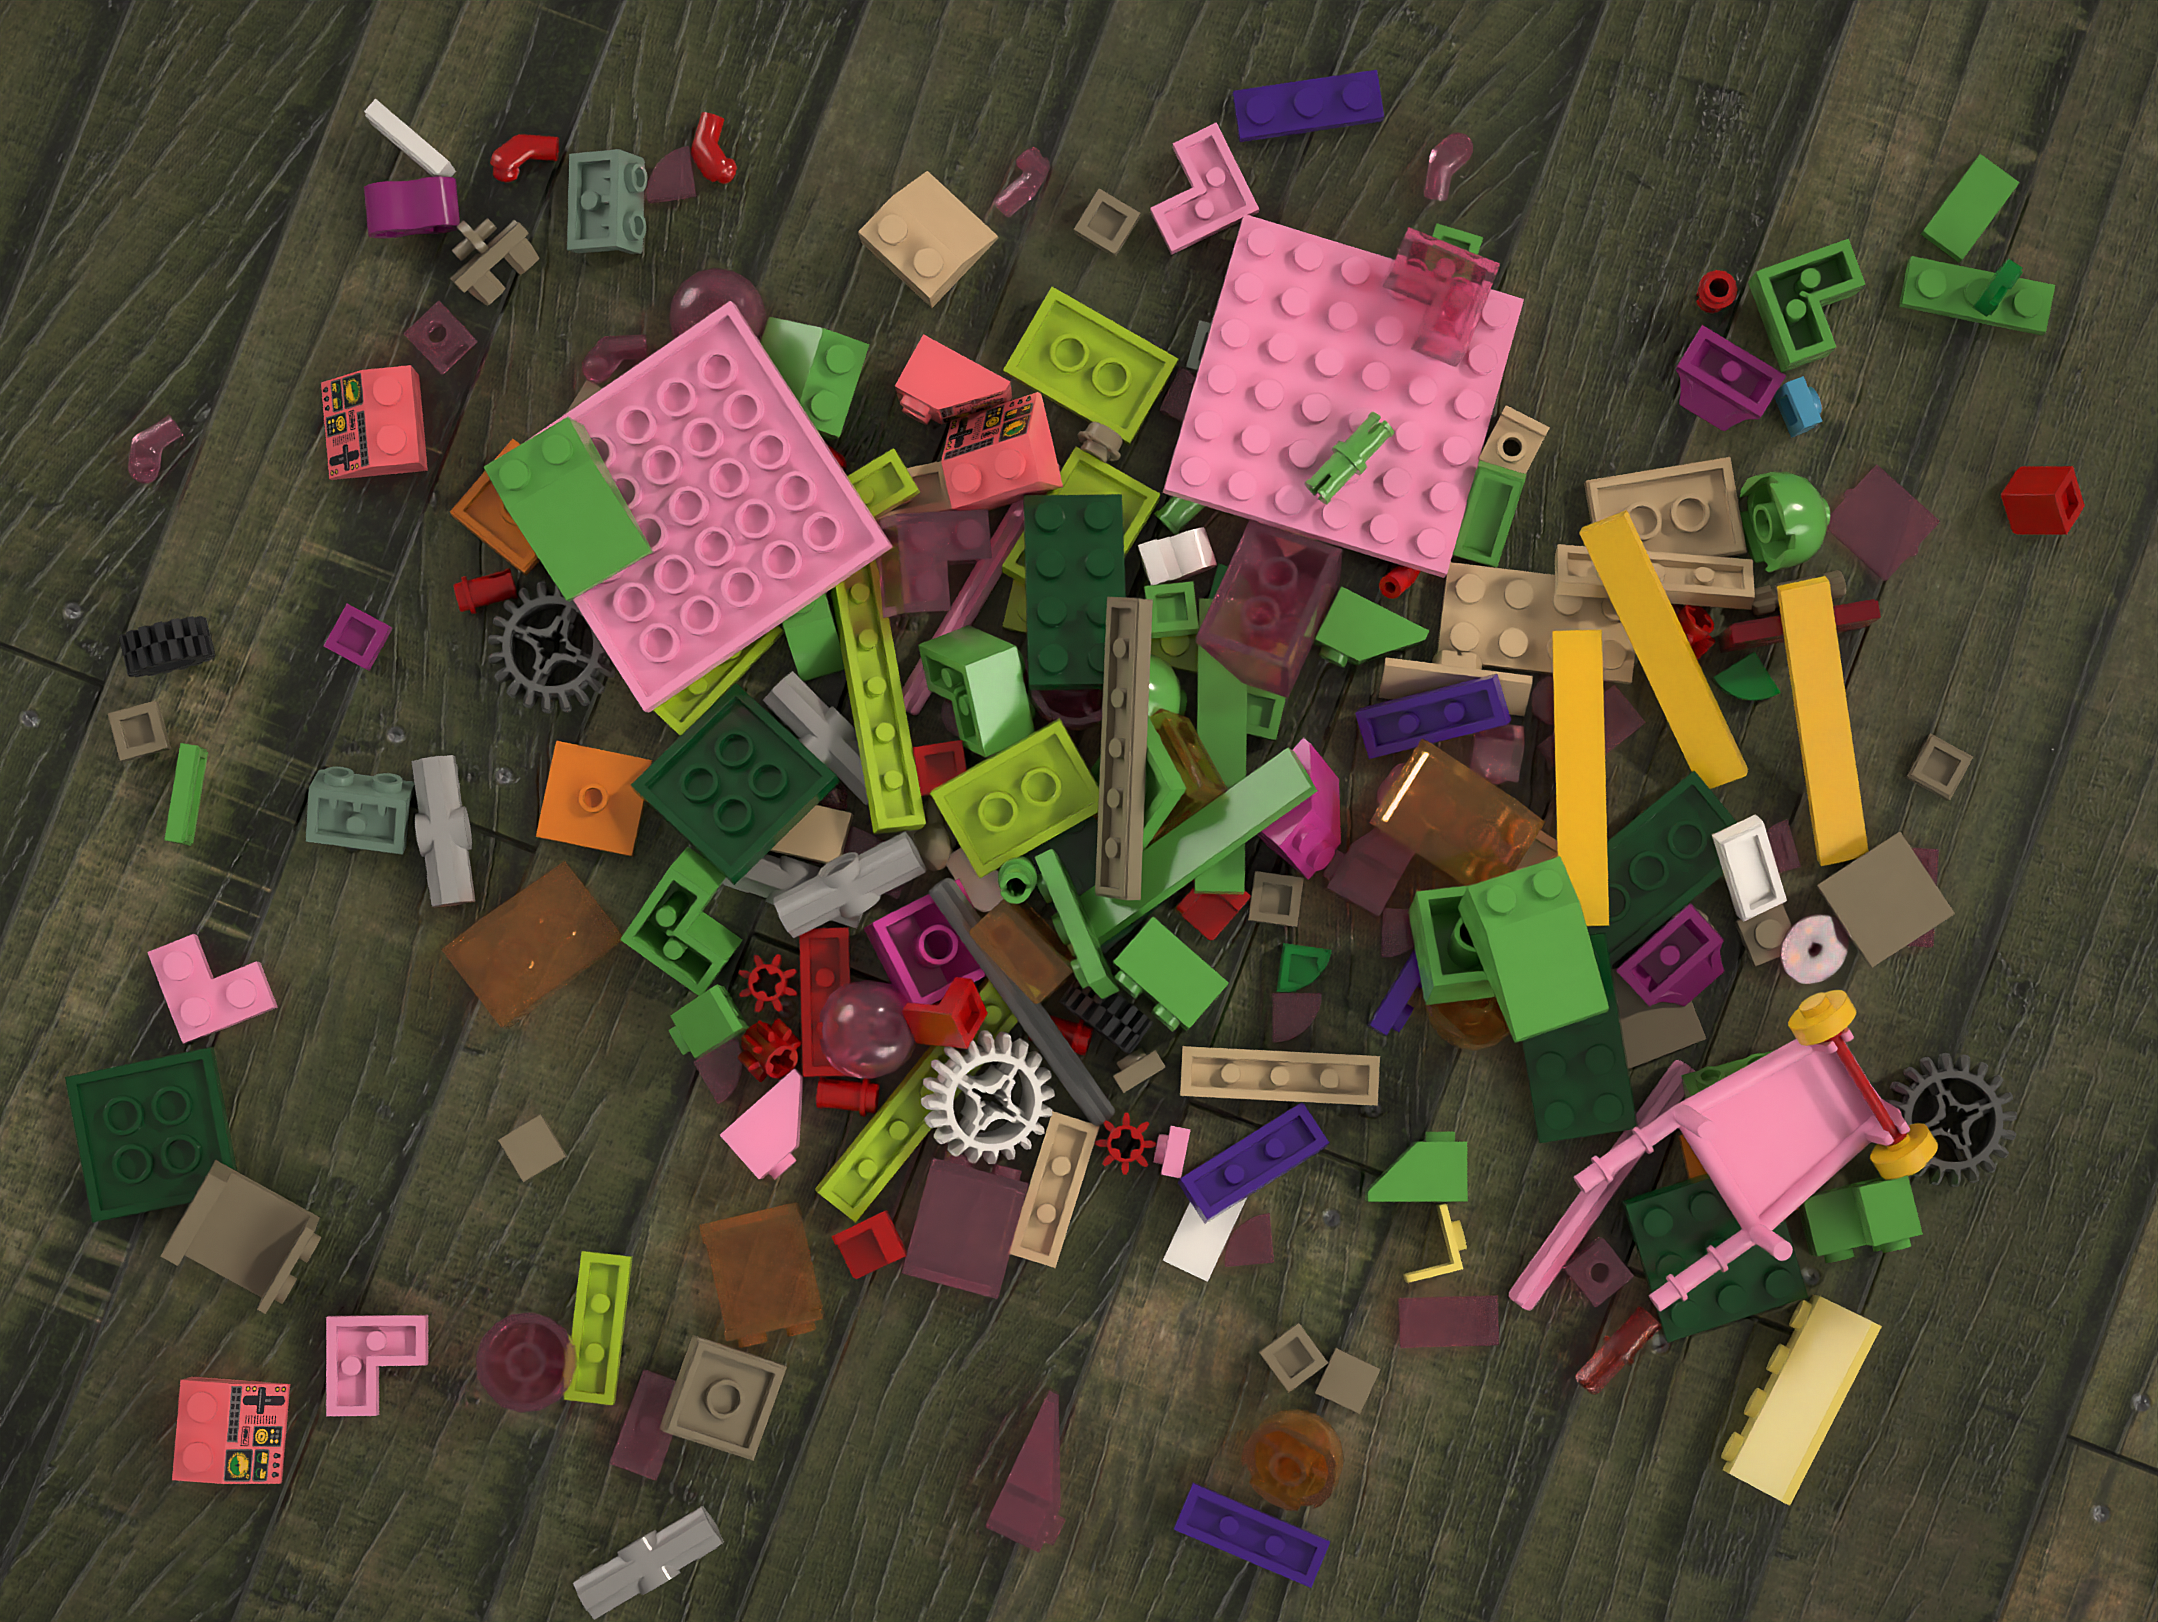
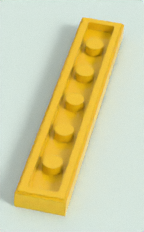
(1663, 649)
(1822, 720)
(1581, 768)

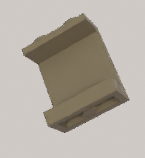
(244, 1234)

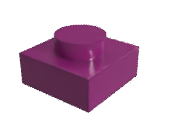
(358, 637)

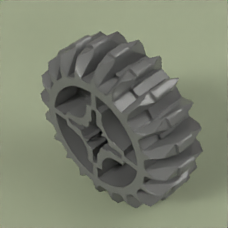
(545, 668)
(1940, 1098)

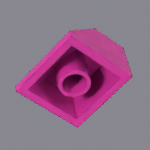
(1311, 830)
(922, 950)

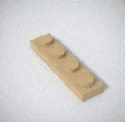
(1684, 577)
(1280, 1076)

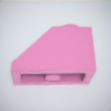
(769, 1129)

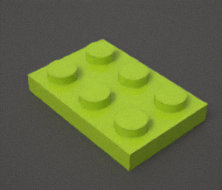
(1090, 365)
(1089, 476)
(1018, 798)

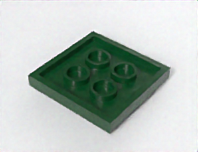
(735, 783)
(149, 1132)
(1673, 1232)

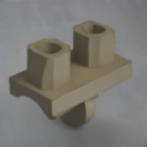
(507, 244)

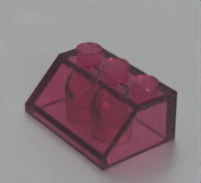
(1270, 606)

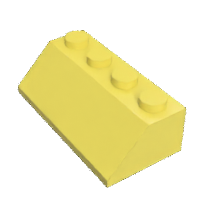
(1799, 1398)

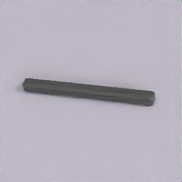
(1031, 1016)

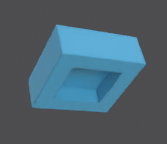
(1798, 406)

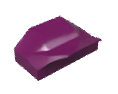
(1724, 381)
(1675, 960)

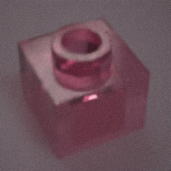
(448, 351)
(1497, 753)
(1580, 1266)

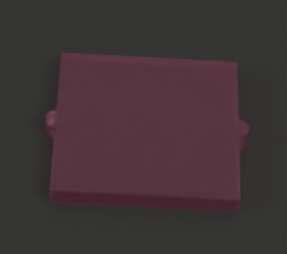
(1881, 522)

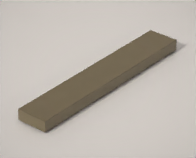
(1123, 748)

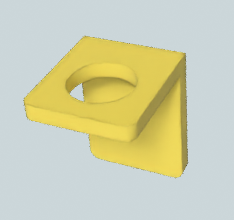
(1454, 1241)

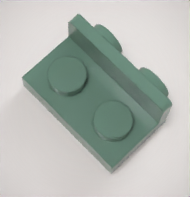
(606, 202)
(359, 810)

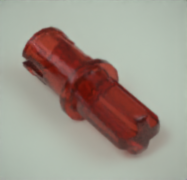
(1617, 1351)

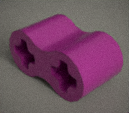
(411, 207)

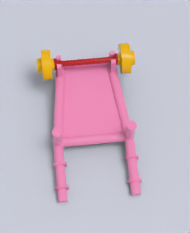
(1778, 1135)

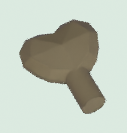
(933, 839)

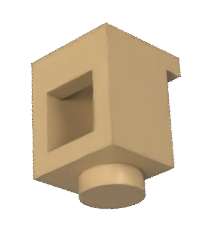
(1516, 427)

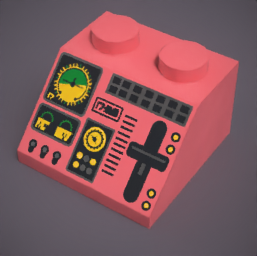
(947, 385)
(374, 423)
(1000, 455)
(230, 1431)

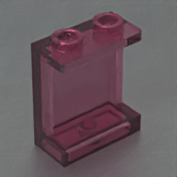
(966, 1225)

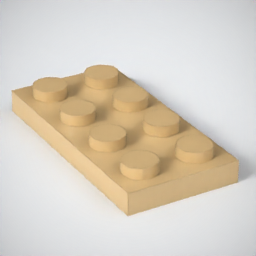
(1511, 620)

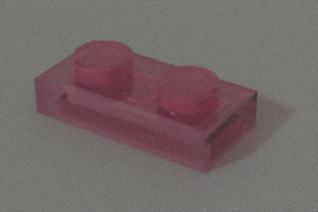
(641, 1442)

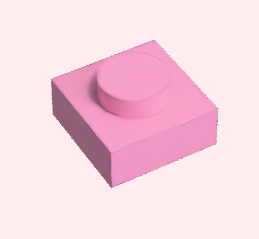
(1171, 1151)

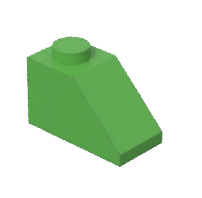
(1364, 631)
(814, 640)
(707, 1022)
(1425, 1173)

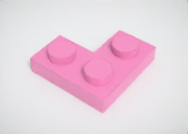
(1217, 192)
(206, 1003)
(356, 1351)

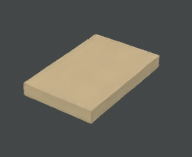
(1676, 507)

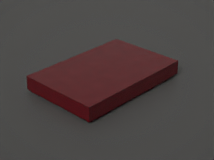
(1770, 629)

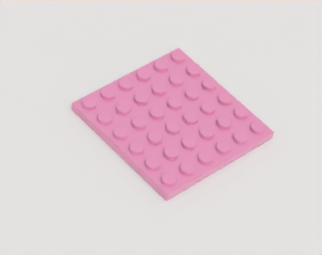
(1299, 363)
(730, 496)

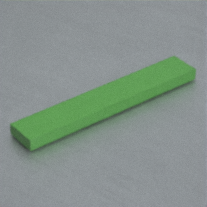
(1224, 736)
(1204, 841)

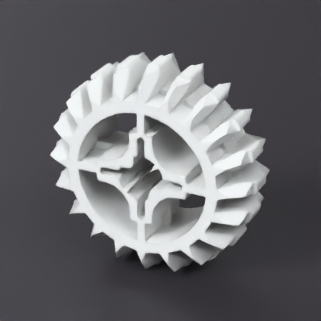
(978, 1113)

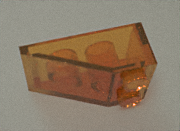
(1455, 819)
(533, 945)

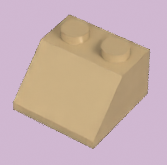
(927, 237)

